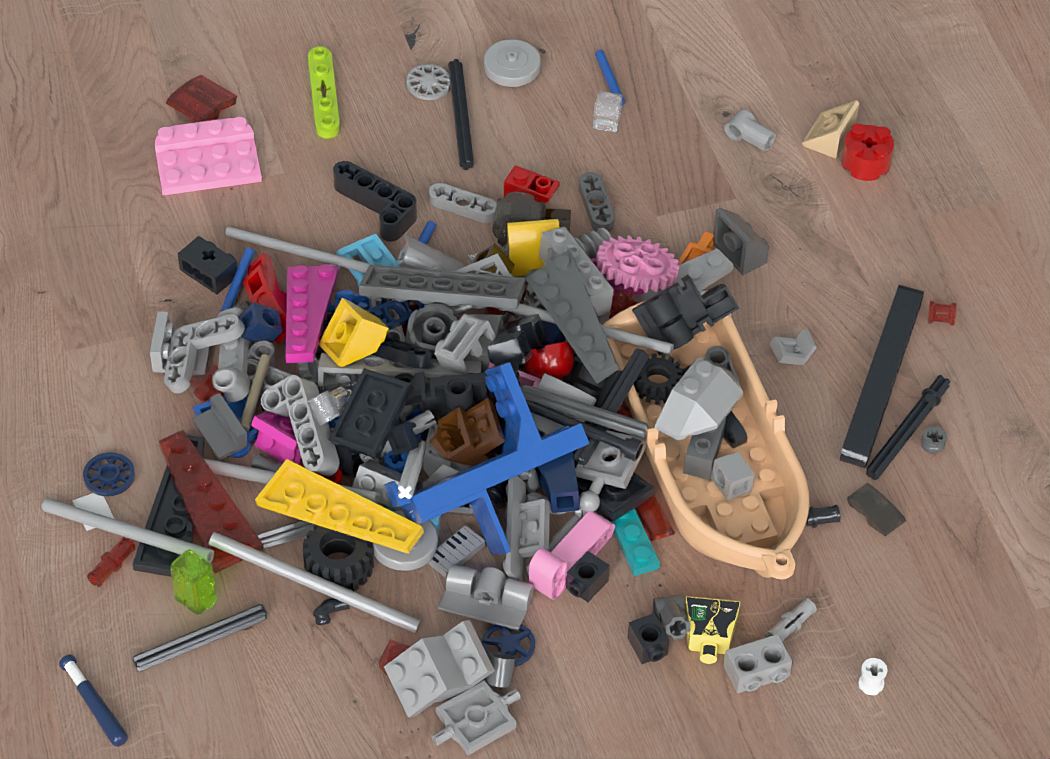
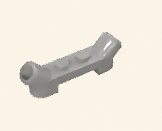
(232, 368)

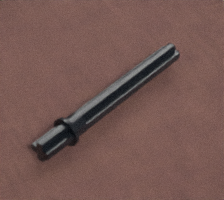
(930, 398)

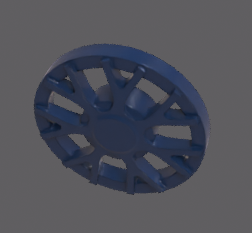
(109, 474)

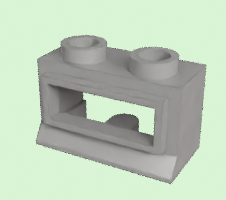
(461, 341)

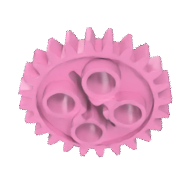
(637, 264)

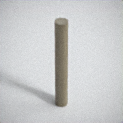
(255, 391)

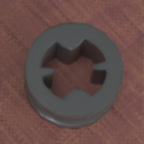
(933, 432)

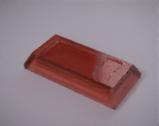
(654, 519)

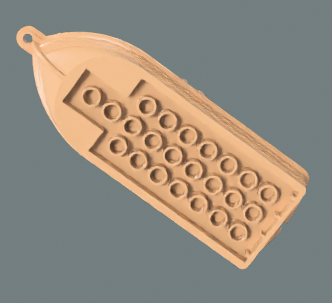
(748, 529)

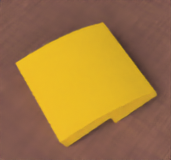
(524, 244)

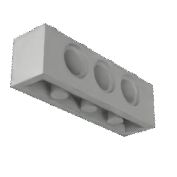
(560, 240)

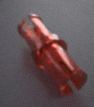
(111, 561)

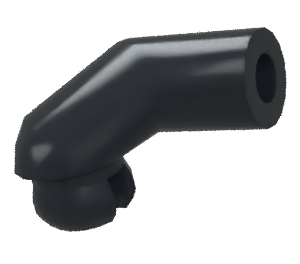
(328, 606)

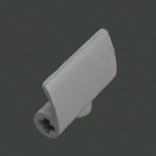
(421, 256)
(486, 596)

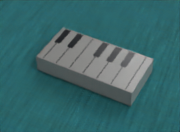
(456, 550)

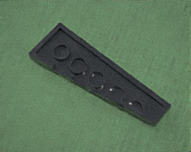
(168, 518)

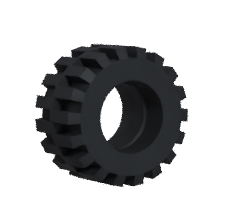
(344, 572)

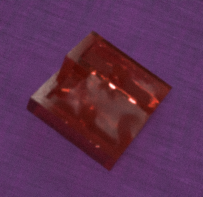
(201, 99)

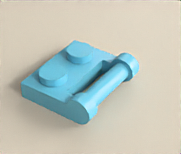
(370, 251)

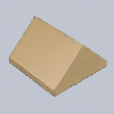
(831, 128)

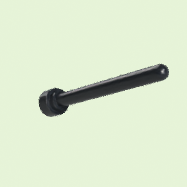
(629, 447)

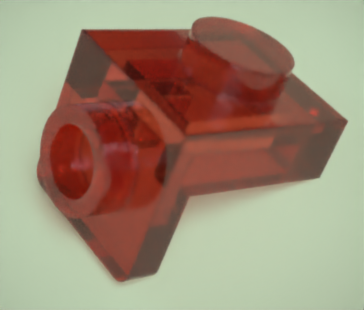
(205, 388)

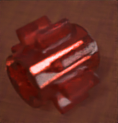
(621, 298)

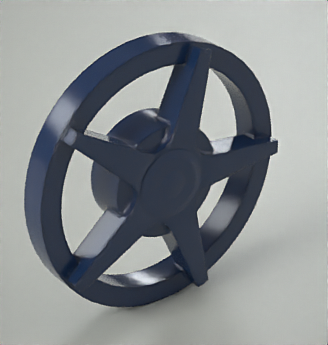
(509, 643)

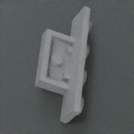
(525, 527)

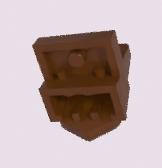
(468, 435)

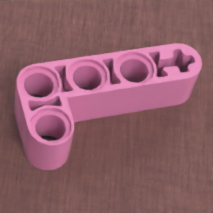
(550, 569)

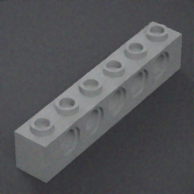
(331, 373)

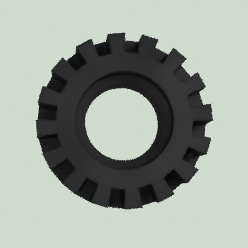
(661, 367)

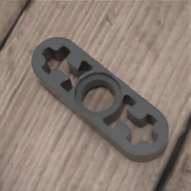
(598, 193)

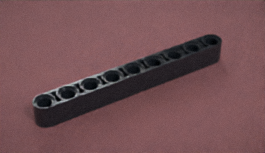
(881, 376)

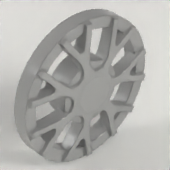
(428, 82)

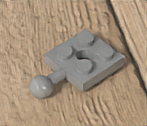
(602, 472)

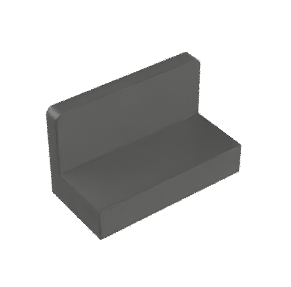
(221, 428)

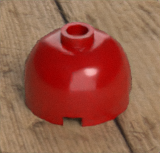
(552, 360)

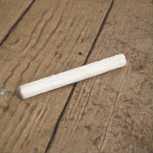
(411, 471)

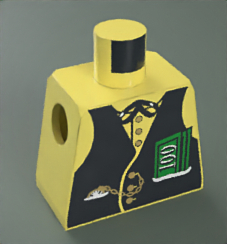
(711, 626)

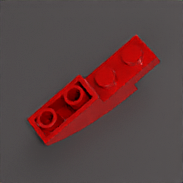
(264, 289)

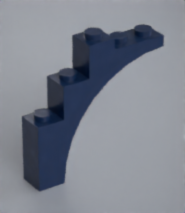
(557, 480)

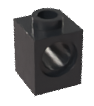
(587, 567)
(648, 629)

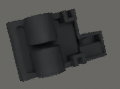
(680, 312)
(582, 380)
(445, 392)

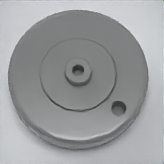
(512, 63)
(419, 555)

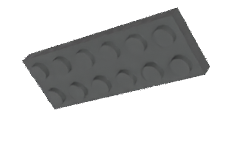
(442, 287)

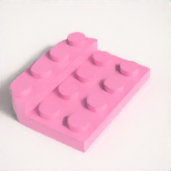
(206, 155)

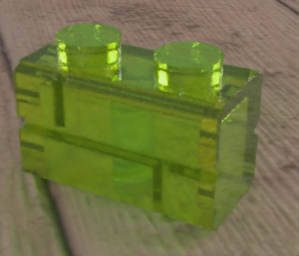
(193, 582)

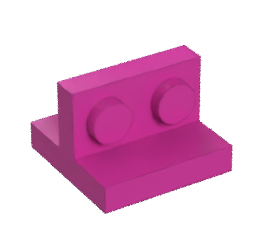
(277, 437)

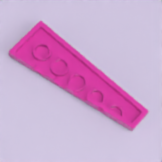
(307, 305)

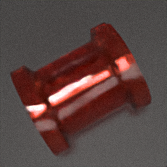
(949, 318)

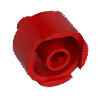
(867, 151)

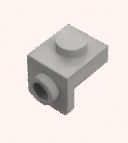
(792, 350)

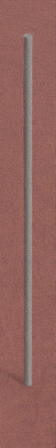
(356, 265)

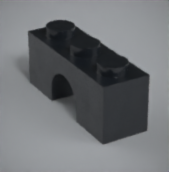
(517, 340)

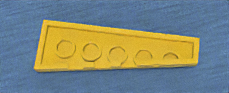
(324, 503)

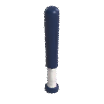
(99, 709)

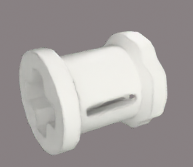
(872, 676)

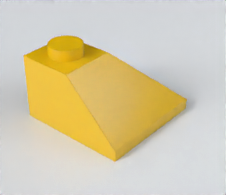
(352, 334)

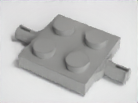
(476, 717)

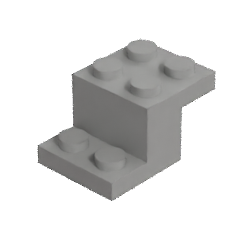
(439, 668)

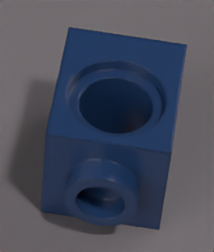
(260, 323)

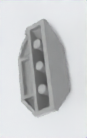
(699, 400)

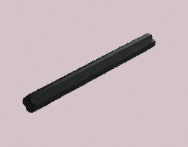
(461, 114)

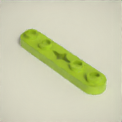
(325, 108)

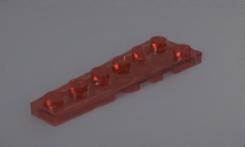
(206, 499)

